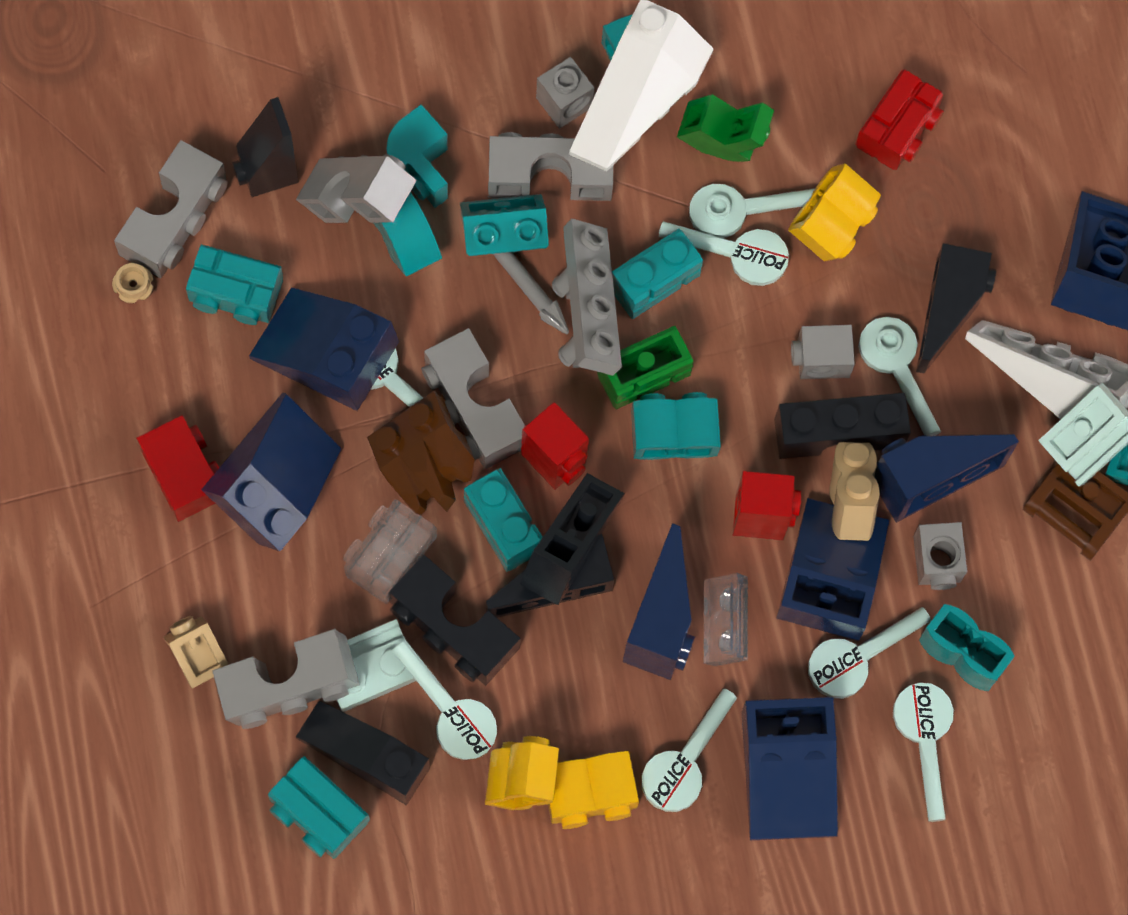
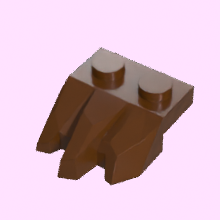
(423, 454)

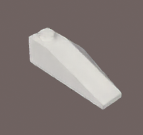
(648, 73)
(1049, 370)

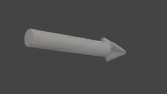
(549, 311)

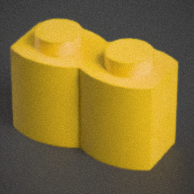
(835, 213)
(522, 774)
(592, 789)

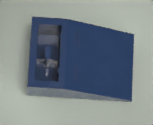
(831, 578)
(790, 768)

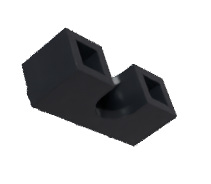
(812, 426)
(478, 648)

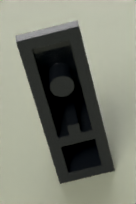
(266, 152)
(956, 291)
(571, 539)
(593, 579)
(365, 751)

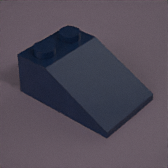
(1095, 263)
(327, 345)
(934, 467)
(275, 474)
(661, 627)

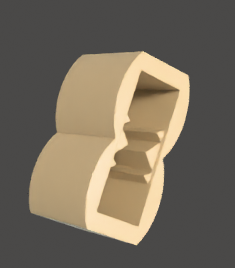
(854, 491)

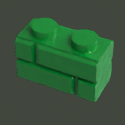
(648, 367)

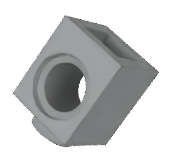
(564, 92)
(824, 352)
(943, 537)

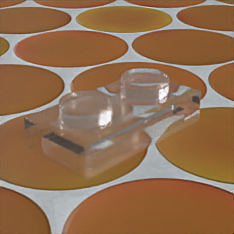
(725, 619)

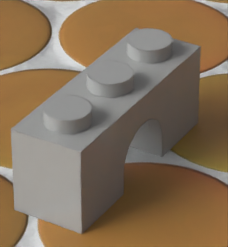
(518, 158)
(366, 184)
(159, 239)
(454, 368)
(322, 671)

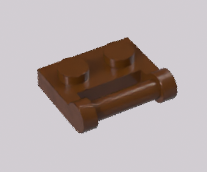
(1097, 500)

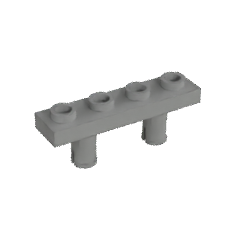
(592, 300)

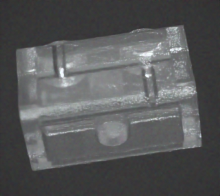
(389, 550)

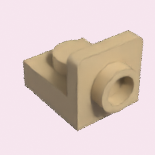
(195, 649)

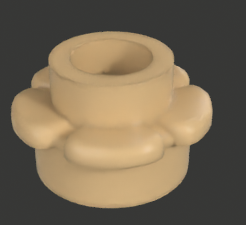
(129, 273)

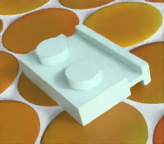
(1088, 434)
(376, 665)

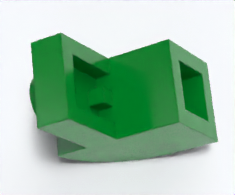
(723, 130)

